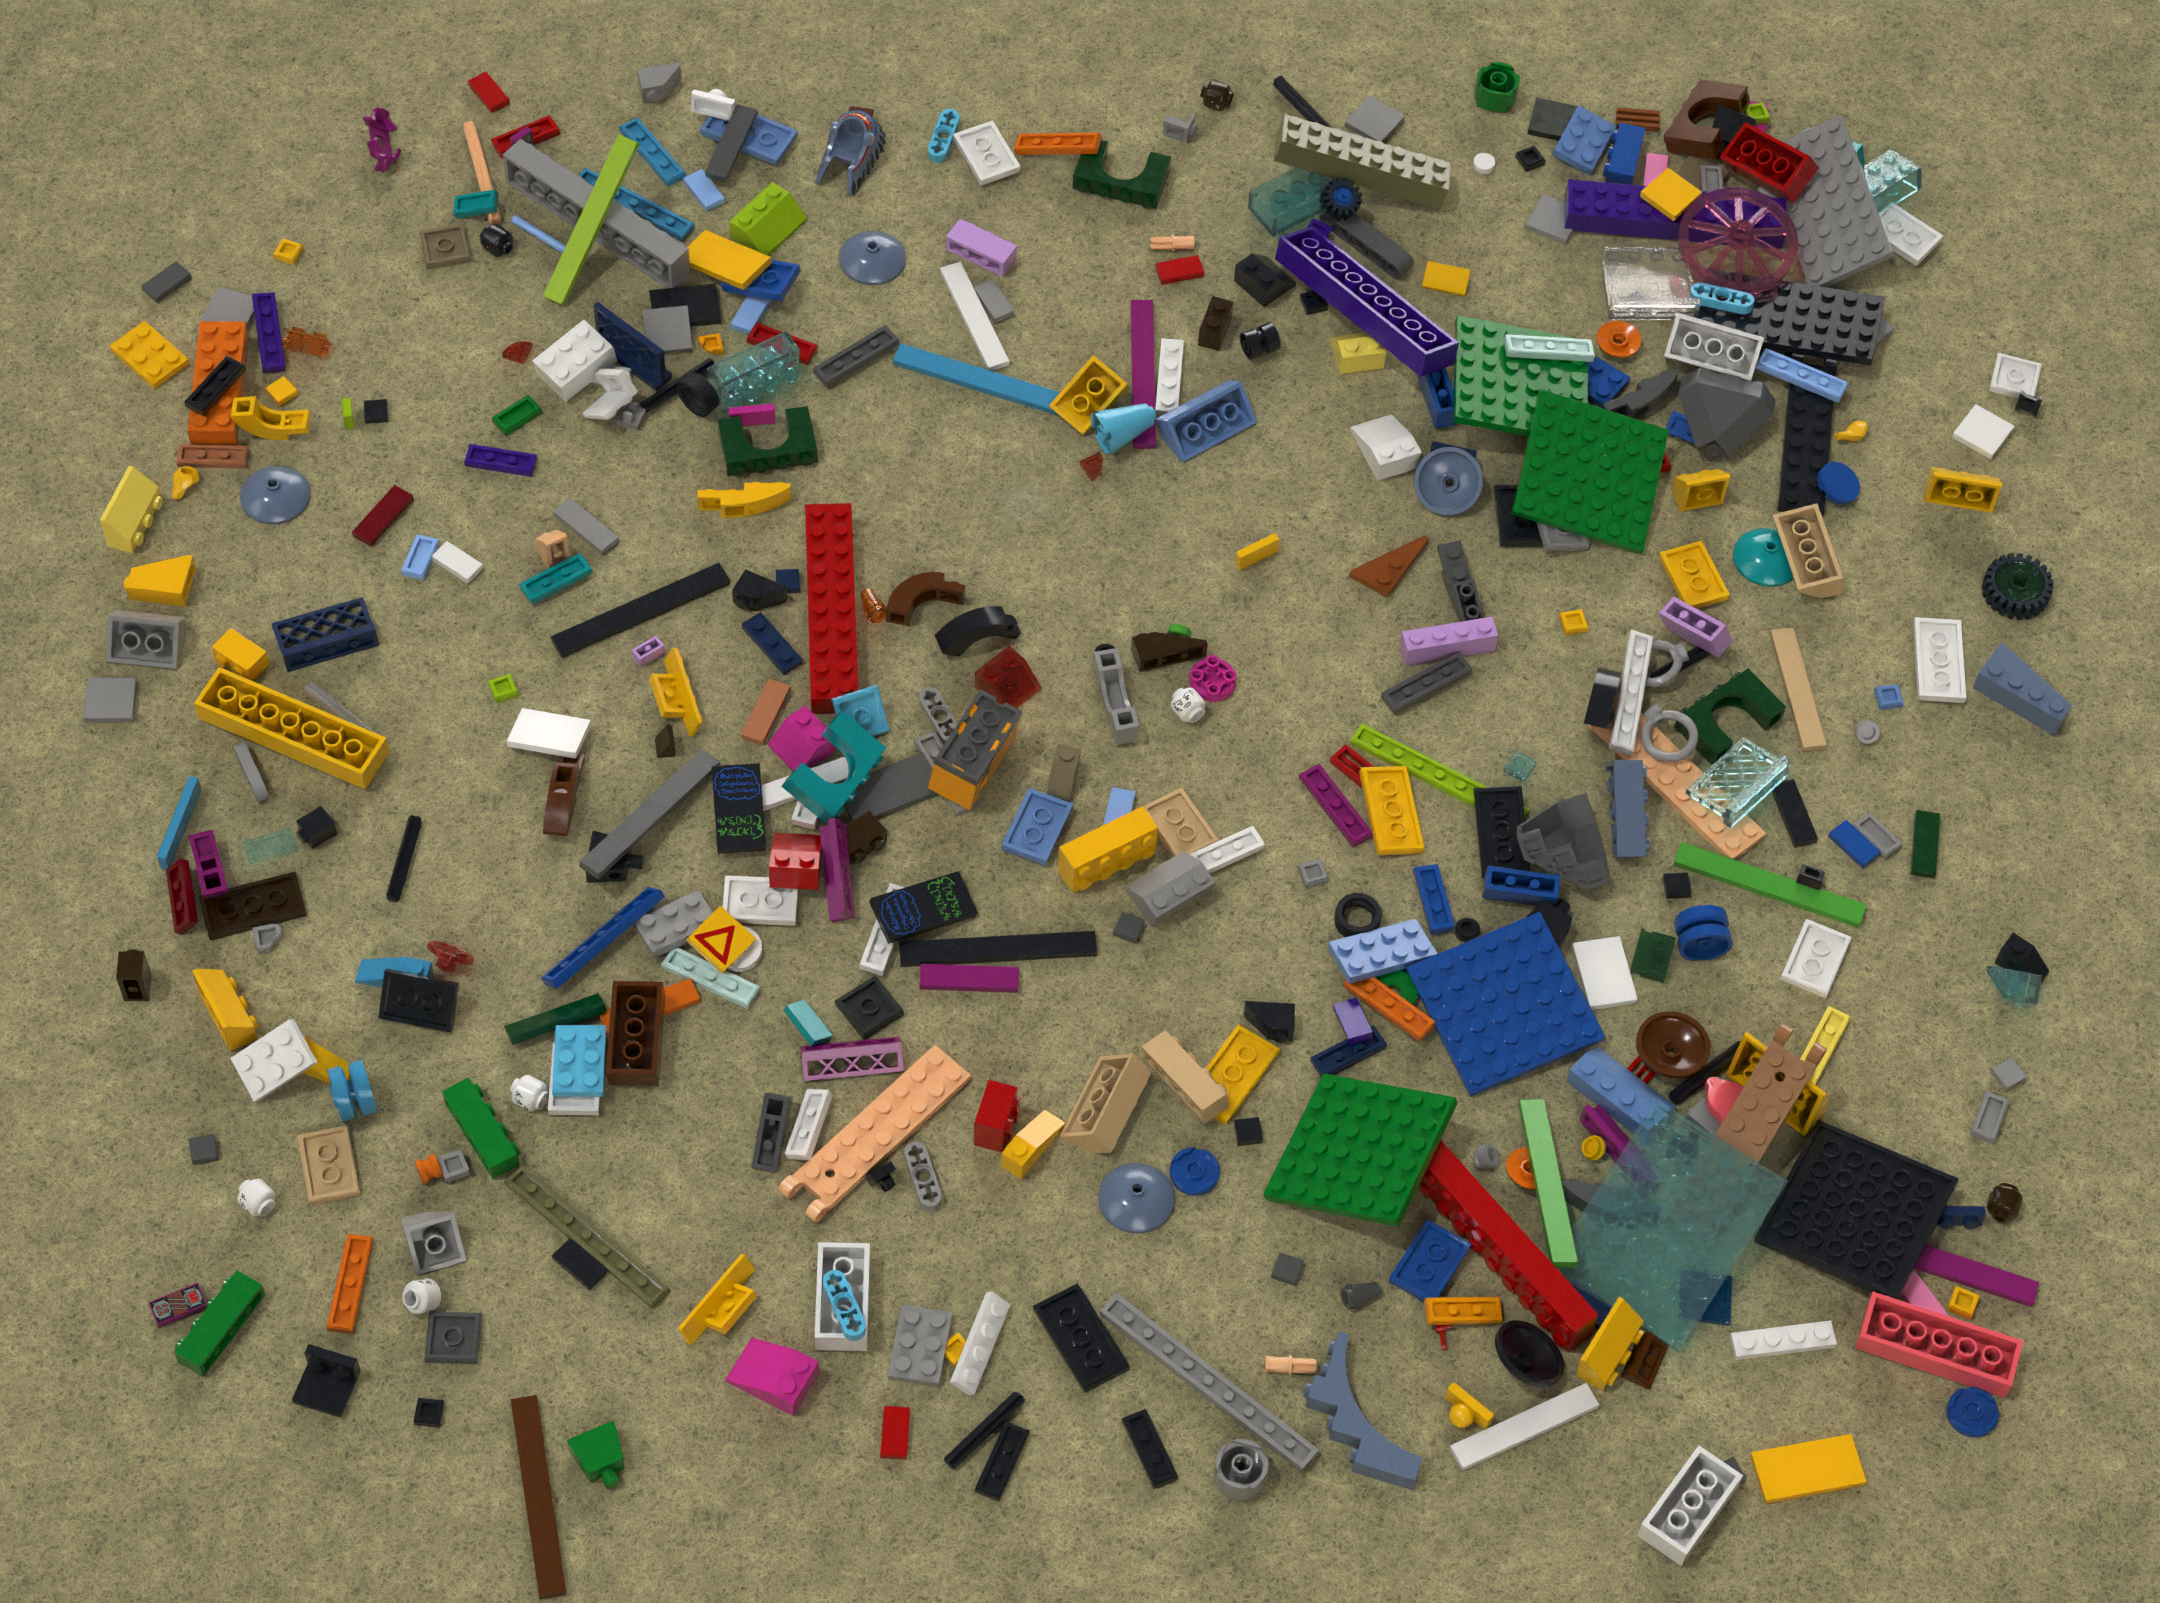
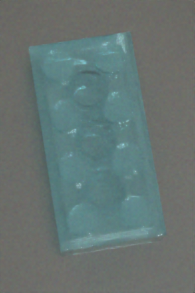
(1892, 179)
(1287, 199)
(755, 371)

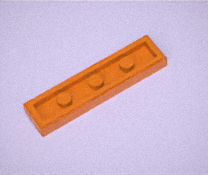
(1057, 143)
(676, 998)
(1392, 1007)
(350, 1283)

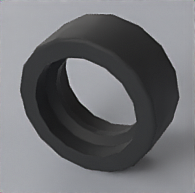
(698, 394)
(1357, 900)

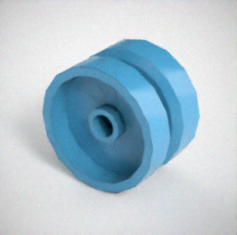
(351, 1091)

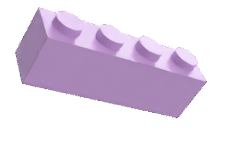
(1448, 639)

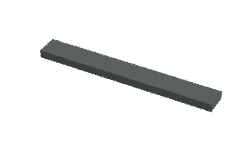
(649, 814)

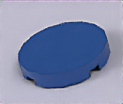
(1838, 483)
(1197, 1178)
(1969, 1419)

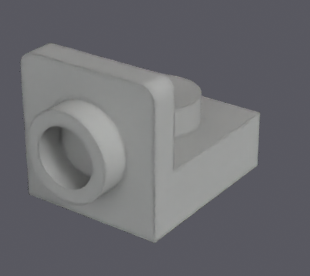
(1179, 129)

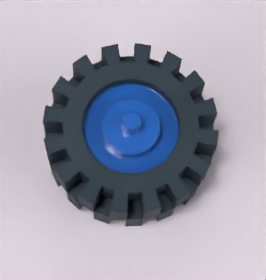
(1340, 199)

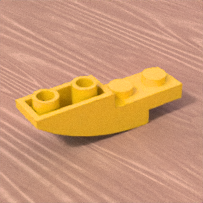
(752, 500)

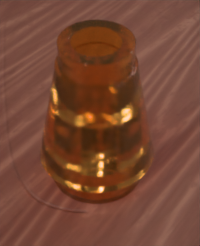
(873, 607)

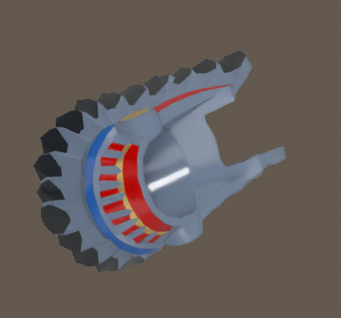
(855, 141)

